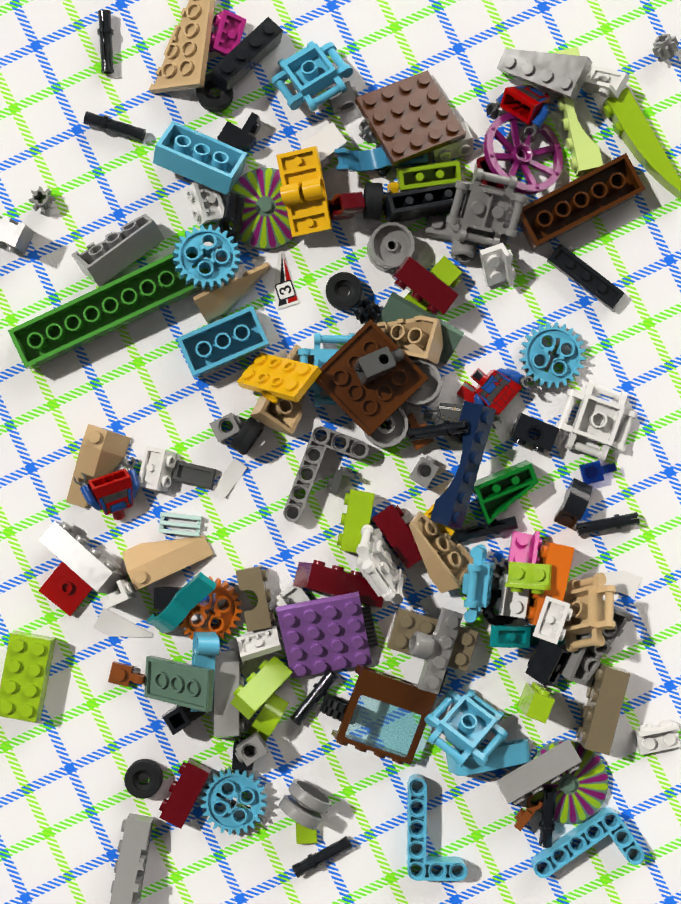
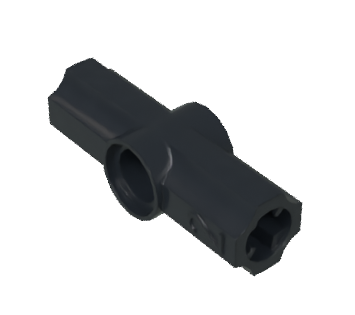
(232, 212)

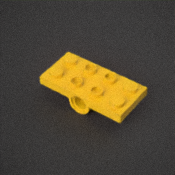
(304, 191)
(278, 377)

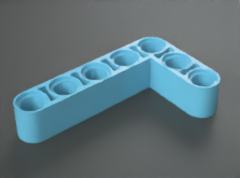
(420, 837)
(586, 841)

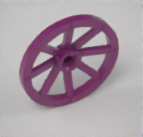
(521, 154)

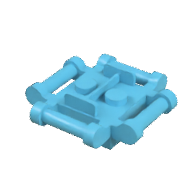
(310, 74)
(320, 357)
(477, 583)
(466, 727)

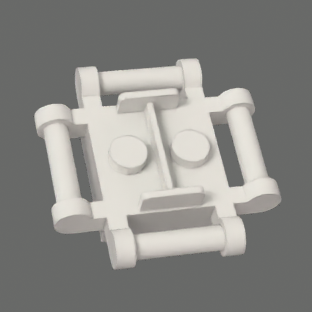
(596, 420)
(380, 565)

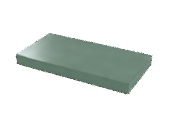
(399, 308)
(179, 683)

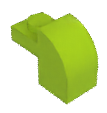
(268, 717)

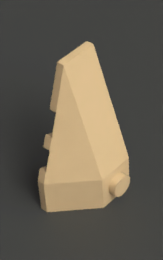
(220, 302)
(416, 337)
(282, 415)
(98, 456)
(442, 557)
(158, 559)

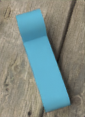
(204, 652)
(505, 755)

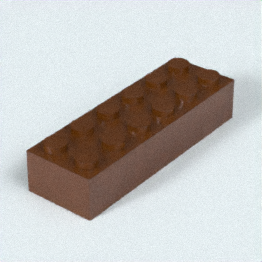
(580, 201)

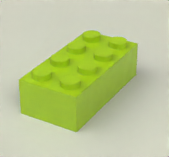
(26, 676)

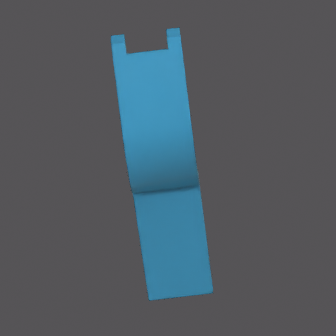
(369, 160)

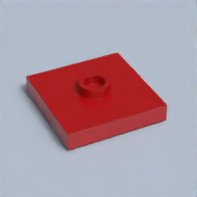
(65, 589)

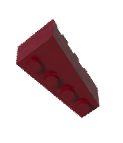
(335, 582)

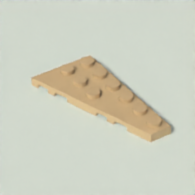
(187, 50)

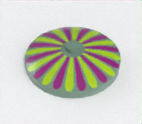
(264, 214)
(579, 792)

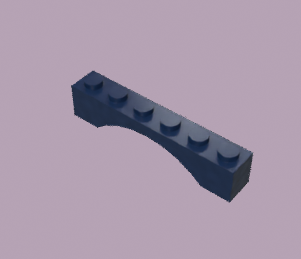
(453, 503)

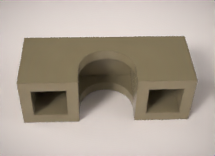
(260, 616)

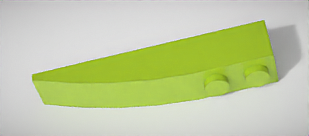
(640, 139)

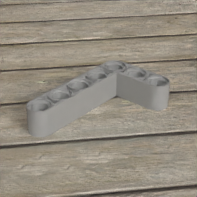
(307, 485)

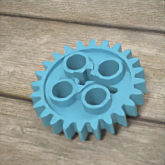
(194, 244)
(568, 362)
(241, 782)

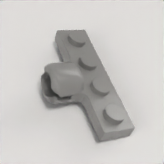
(461, 251)
(435, 649)

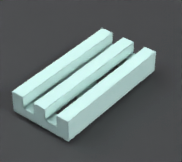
(162, 522)

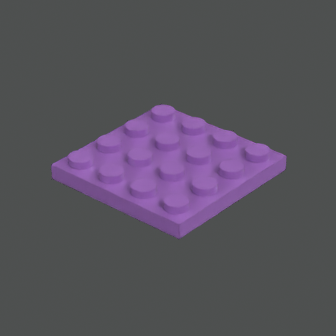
(324, 634)

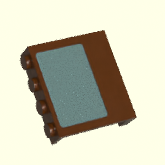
(385, 715)

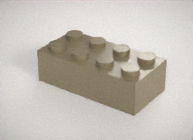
(409, 621)
(602, 708)

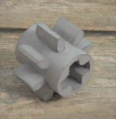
(665, 46)
(366, 132)
(37, 195)
(502, 572)

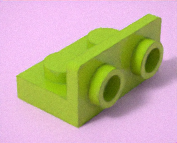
(529, 576)

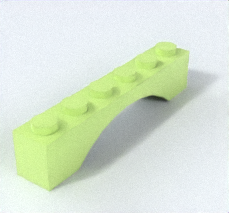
(584, 151)

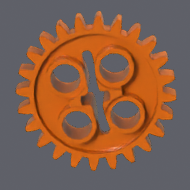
(225, 613)

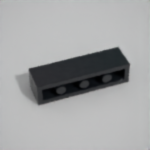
(246, 55)
(420, 203)

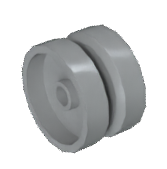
(396, 236)
(430, 389)
(394, 434)
(305, 804)

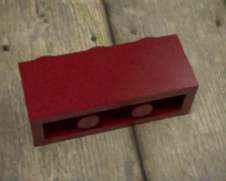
(424, 286)
(398, 534)
(184, 792)

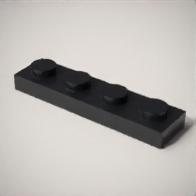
(585, 276)

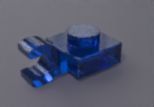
(593, 471)

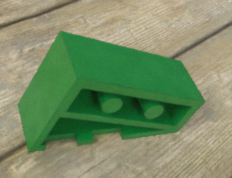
(502, 488)

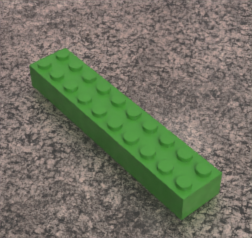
(101, 311)

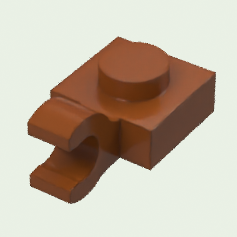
(414, 424)
(123, 674)
(523, 816)

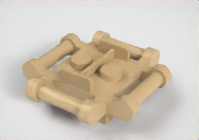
(589, 611)

